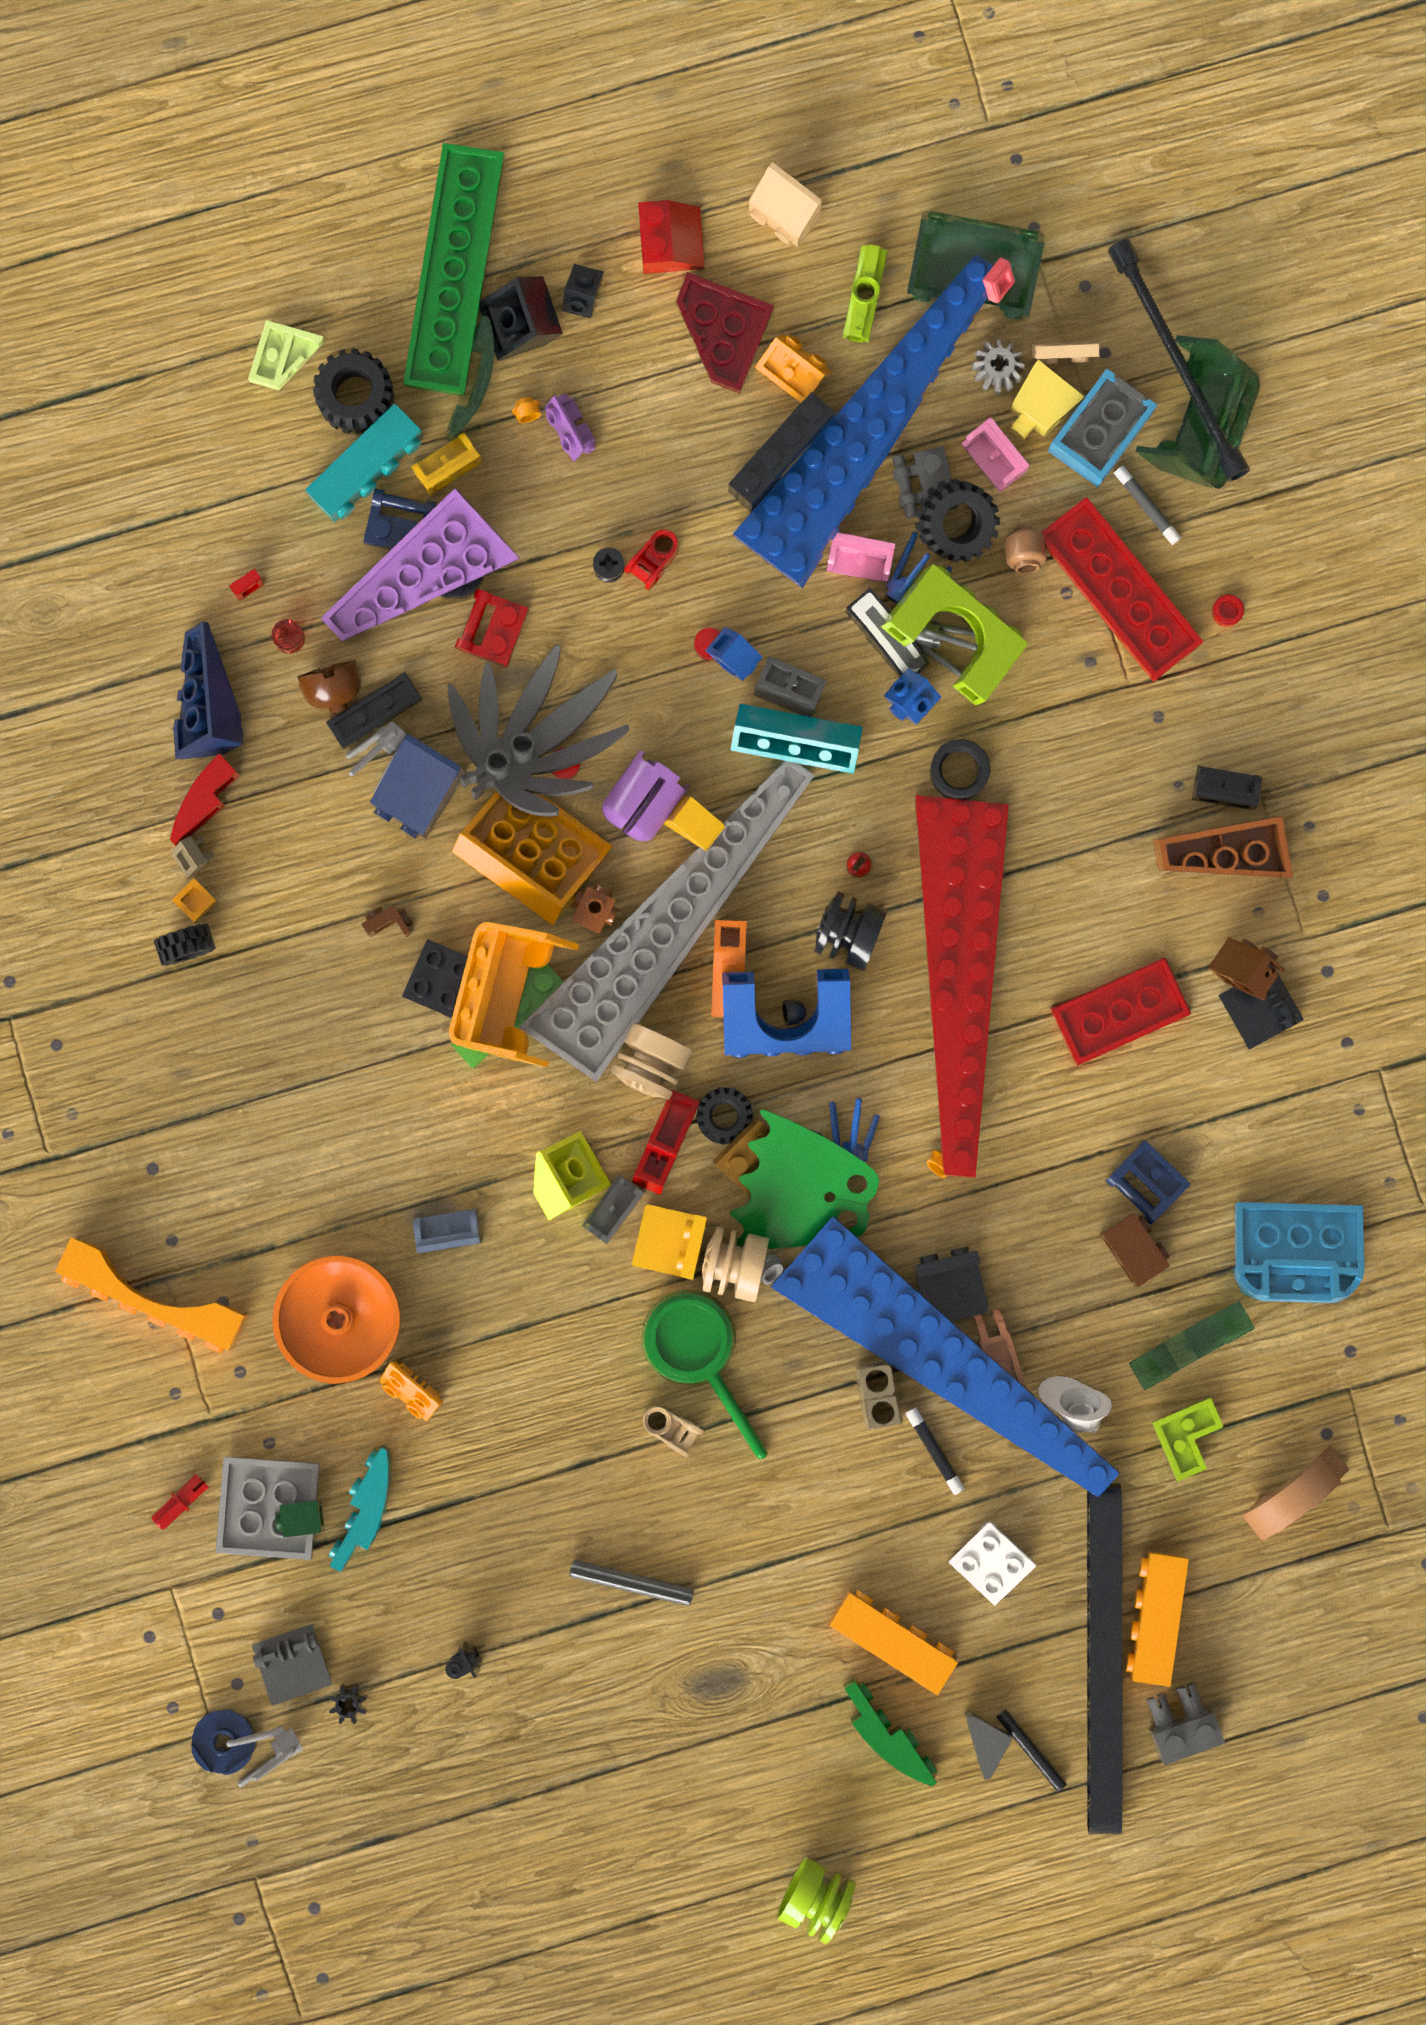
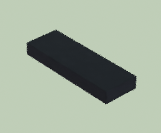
(374, 710)

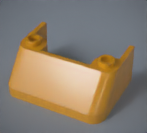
(494, 988)

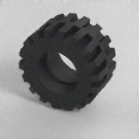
(346, 367)
(979, 531)

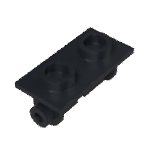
(464, 1662)

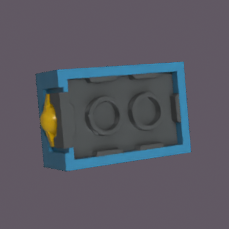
(1102, 428)

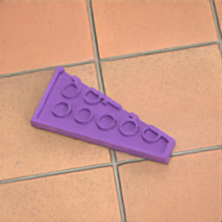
(431, 560)

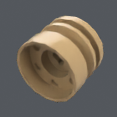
(651, 1061)
(735, 1264)

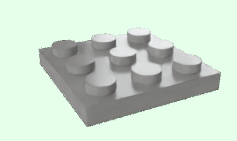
(249, 1501)

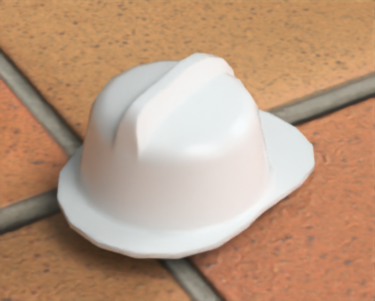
(1075, 1402)

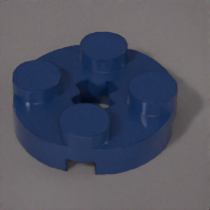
(205, 1739)

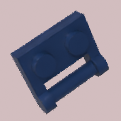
(387, 530)
(1155, 1174)

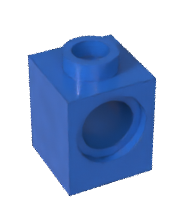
(734, 654)

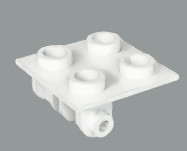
(992, 1563)

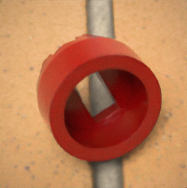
(864, 868)

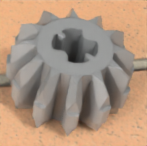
(987, 360)

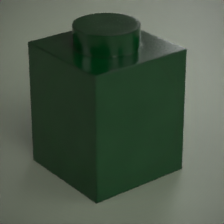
(300, 1518)

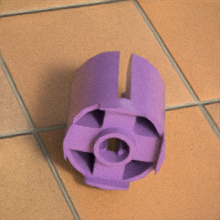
(643, 798)

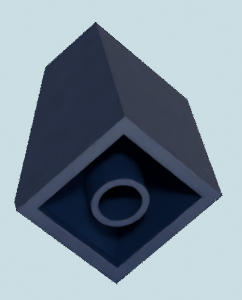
(416, 787)

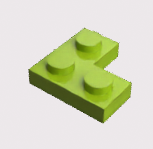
(1178, 1436)

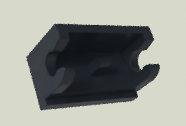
(1226, 788)

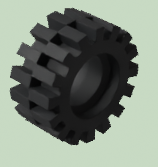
(184, 944)
(710, 1102)

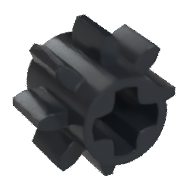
(357, 1701)

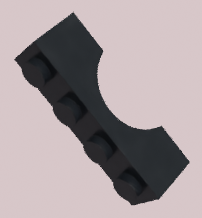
(779, 451)

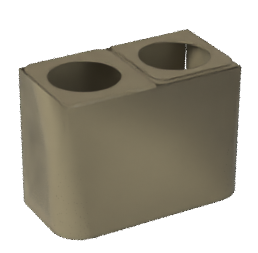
(873, 1397)

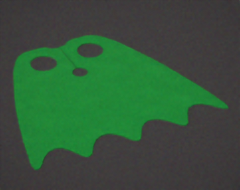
(792, 1182)

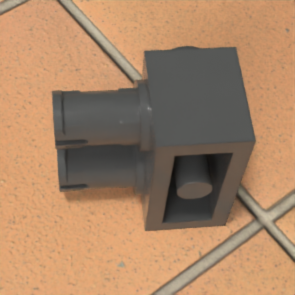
(1185, 1735)

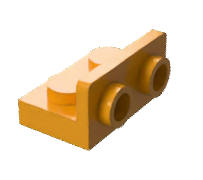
(793, 367)

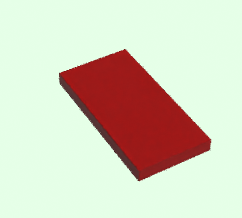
(1120, 1011)

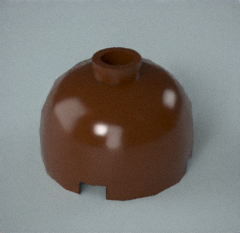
(331, 686)

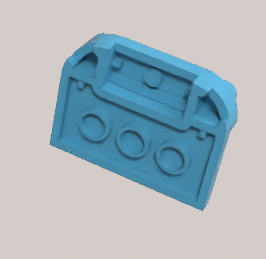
(1298, 1251)

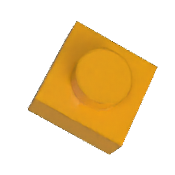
(194, 900)

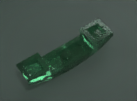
(483, 345)
(1191, 1344)

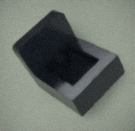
(582, 290)

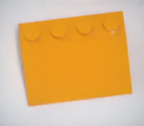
(532, 855)

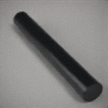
(1031, 1750)

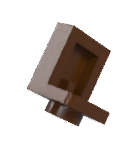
(379, 920)

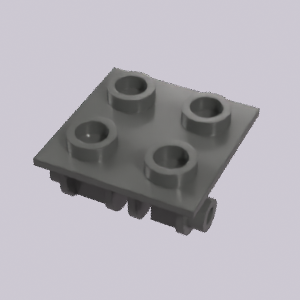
(291, 1664)

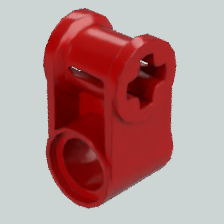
(652, 559)

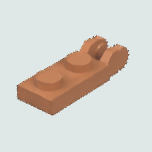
(1000, 1346)

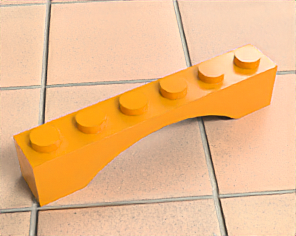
(91, 1267)

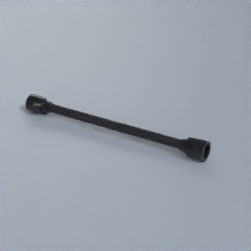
(1126, 261)

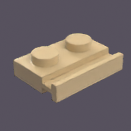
(1077, 351)

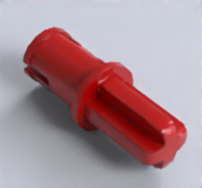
(179, 1502)

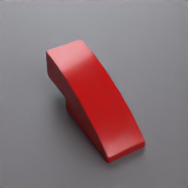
(202, 800)
(665, 1142)

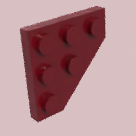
(723, 328)

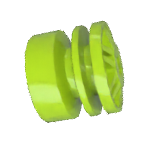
(816, 1900)

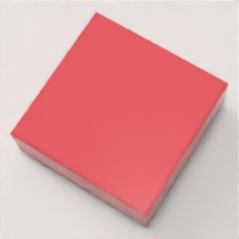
(999, 280)

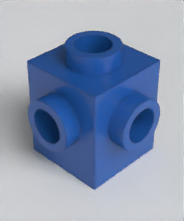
(911, 697)

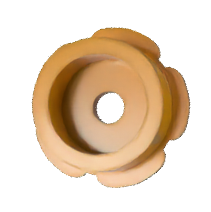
(526, 410)
(935, 1163)

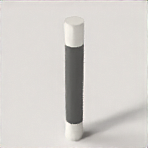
(1147, 505)

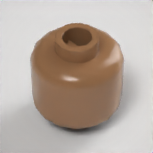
(1025, 550)

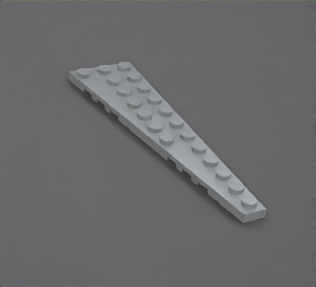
(622, 978)

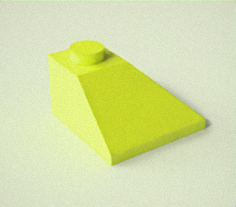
(567, 1175)

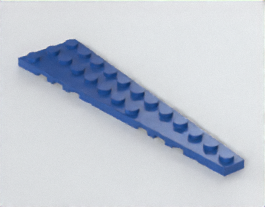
(821, 486)
(881, 1311)

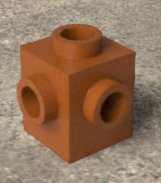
(590, 920)

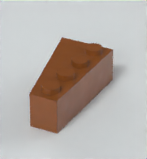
(1234, 849)

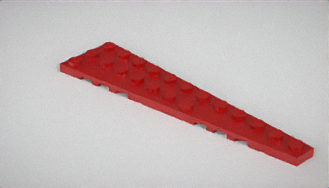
(961, 905)

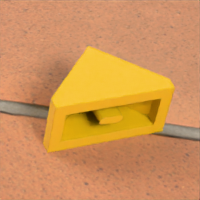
(694, 823)

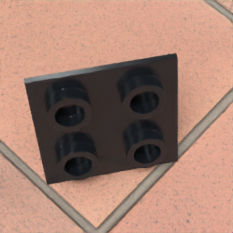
(436, 978)
(1261, 1019)

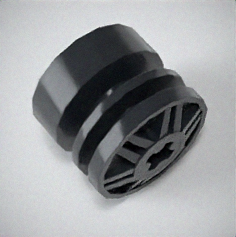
(850, 930)

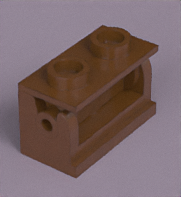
(1246, 967)
(1135, 1249)

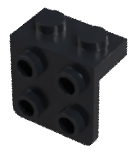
(953, 1283)

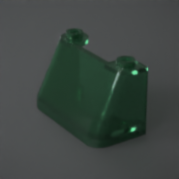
(951, 241)

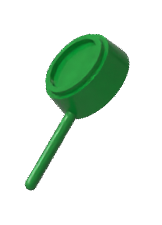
(689, 1342)

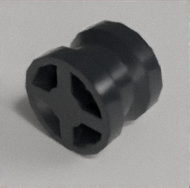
(608, 571)

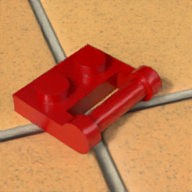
(502, 630)

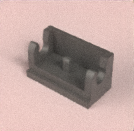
(789, 687)
(613, 1209)

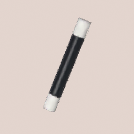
(935, 1451)

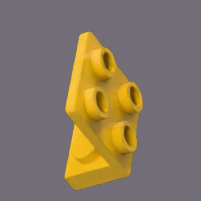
(669, 1241)

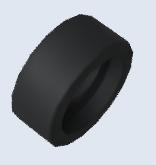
(976, 752)

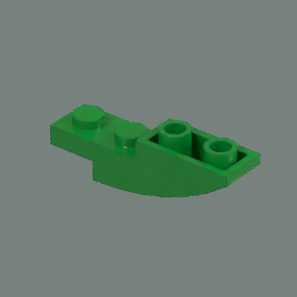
(893, 1746)

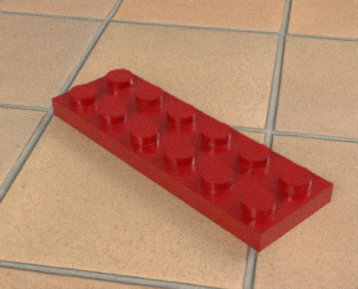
(1120, 589)

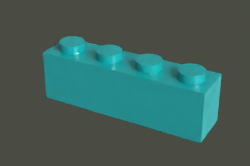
(364, 463)
(796, 738)

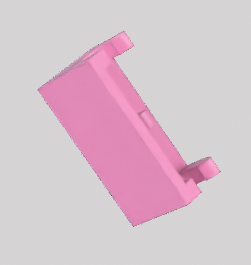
(995, 455)
(861, 557)

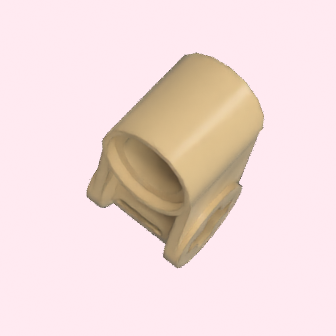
(673, 1430)

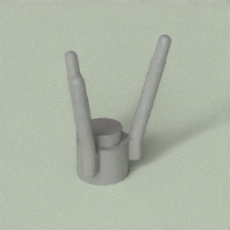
(387, 738)
(284, 1746)

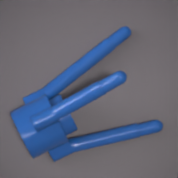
(897, 587)
(852, 1146)

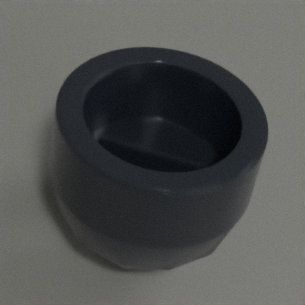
(793, 1011)

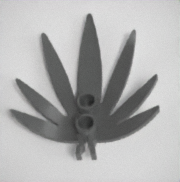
(515, 757)

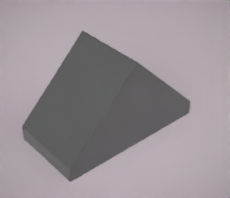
(989, 1743)

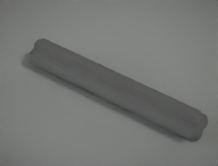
(631, 1582)

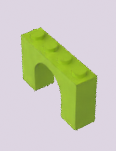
(997, 643)

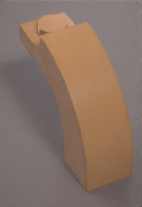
(1297, 1495)

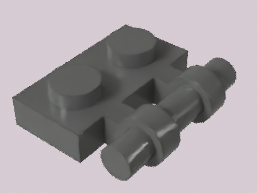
(929, 467)

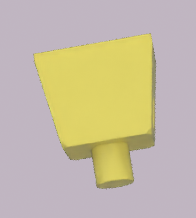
(1043, 402)

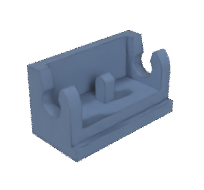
(446, 1231)

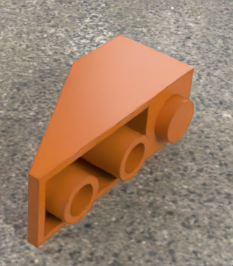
(728, 957)

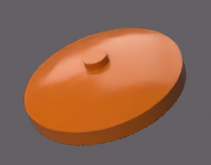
(336, 1319)

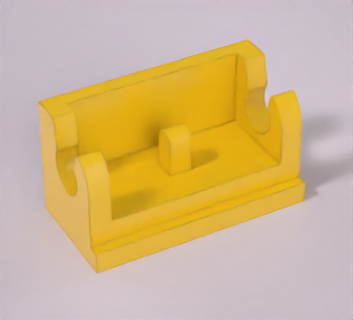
(447, 464)

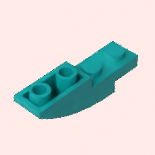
(371, 1498)

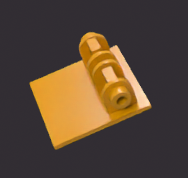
(398, 1383)

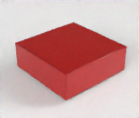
(247, 585)

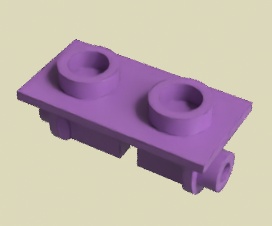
(562, 414)

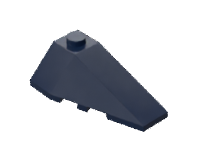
(208, 708)

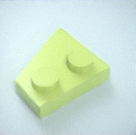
(281, 354)

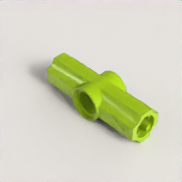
(869, 276)

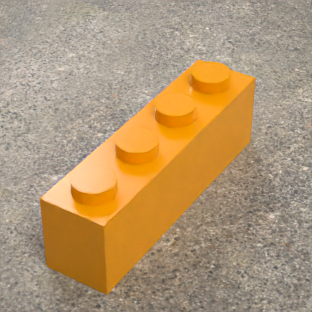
(1157, 1618)
(893, 1642)

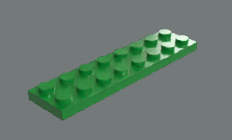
(453, 269)

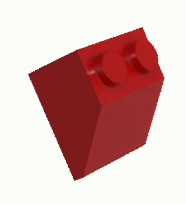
(670, 236)

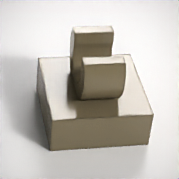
(190, 857)

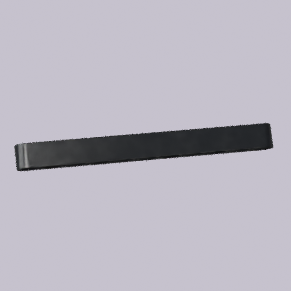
(1104, 1661)

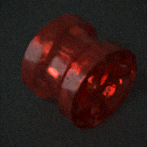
(291, 642)

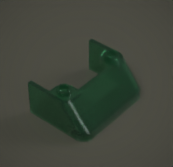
(1230, 392)

